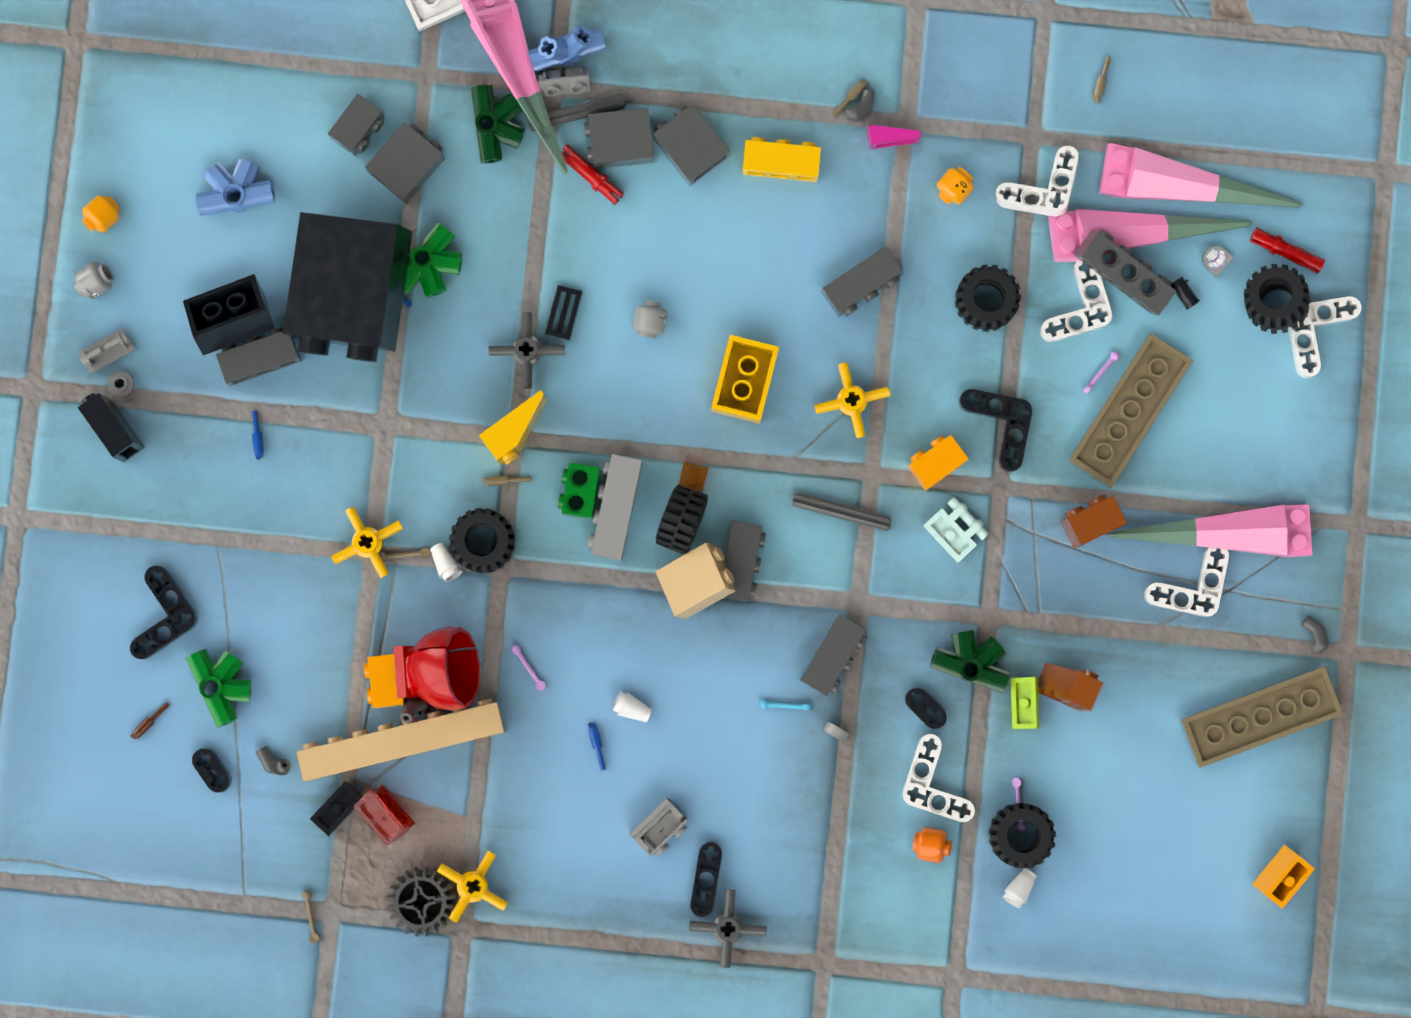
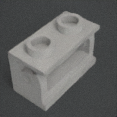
(659, 827)

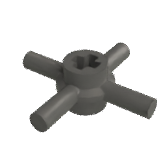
(527, 361)
(728, 940)

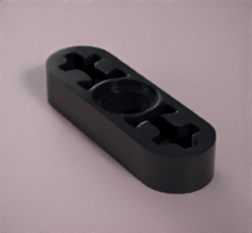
(709, 899)

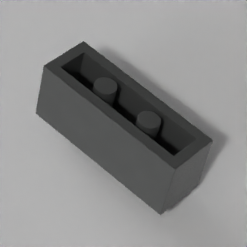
(862, 282)
(257, 357)
(742, 558)
(834, 656)

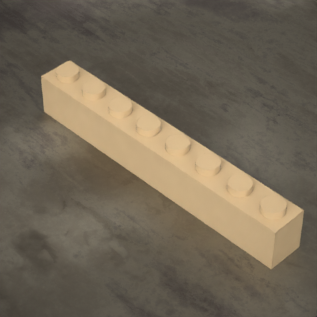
(400, 741)

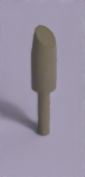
(1101, 82)
(851, 95)
(503, 480)

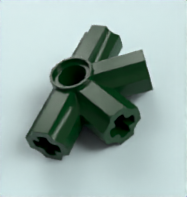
(500, 114)
(980, 657)

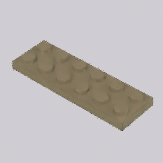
(1130, 410)
(1261, 717)

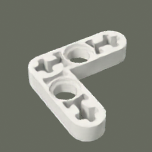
(1046, 196)
(1090, 305)
(1311, 320)
(1202, 591)
(923, 784)

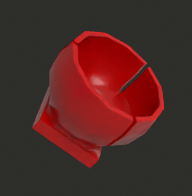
(435, 673)

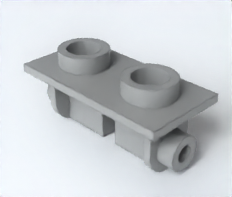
(553, 84)
(106, 351)

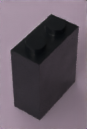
(110, 426)

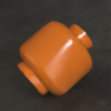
(932, 845)

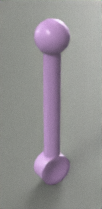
(1114, 356)
(516, 650)
(1017, 783)

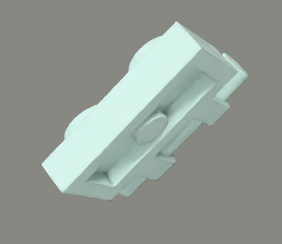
(950, 535)

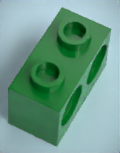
(586, 491)

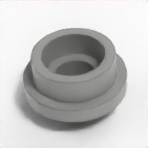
(126, 389)

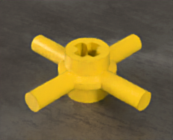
(850, 389)
(371, 533)
(474, 896)

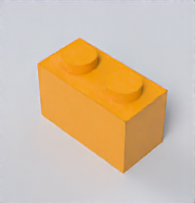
(937, 462)
(382, 682)
(1283, 876)

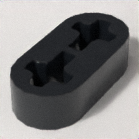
(921, 712)
(207, 775)

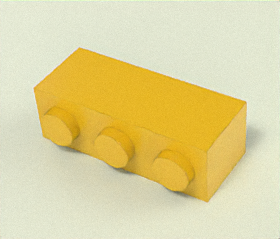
(781, 159)

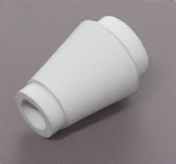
(445, 562)
(630, 707)
(1019, 889)

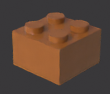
(1090, 523)

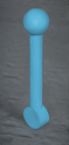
(765, 704)

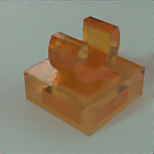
(693, 476)

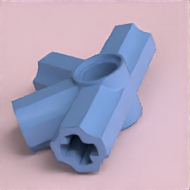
(566, 48)
(226, 186)

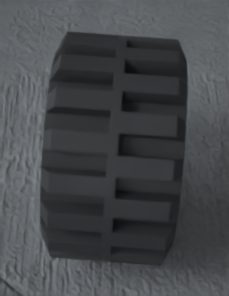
(1277, 279)
(1002, 282)
(681, 519)
(466, 525)
(1044, 835)

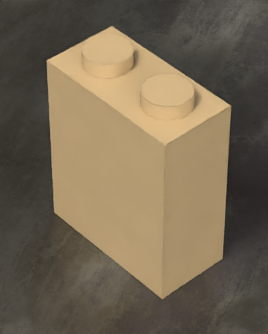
(696, 580)

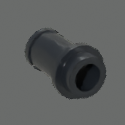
(1185, 293)

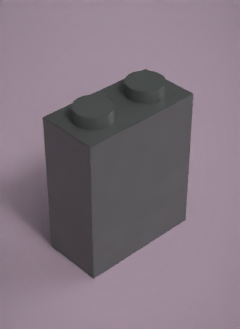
(619, 138)
(690, 143)
(405, 161)

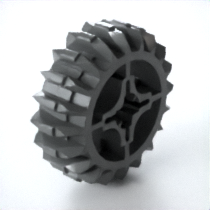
(422, 913)

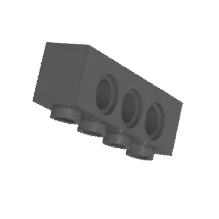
(1091, 254)

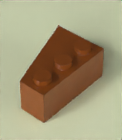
(1070, 686)

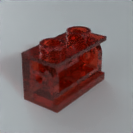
(384, 815)

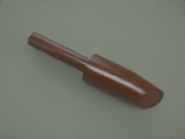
(148, 722)

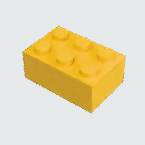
(744, 379)

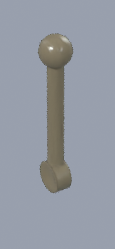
(425, 553)
(314, 937)

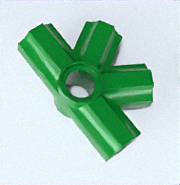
(439, 262)
(228, 688)

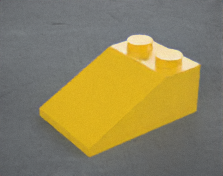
(511, 432)

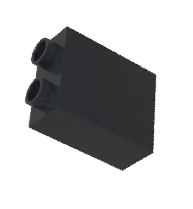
(347, 285)

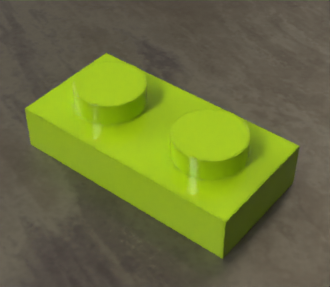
(1025, 703)

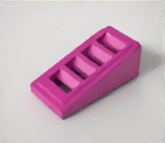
(885, 136)

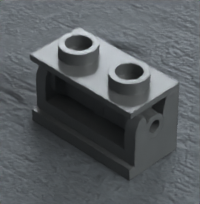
(357, 125)

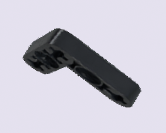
(1006, 414)
(174, 613)

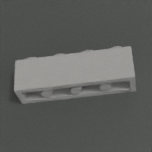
(616, 507)

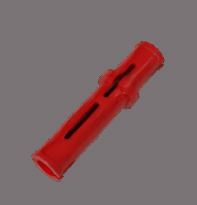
(590, 174)
(1278, 246)

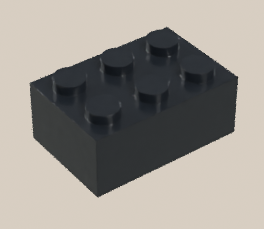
(228, 314)

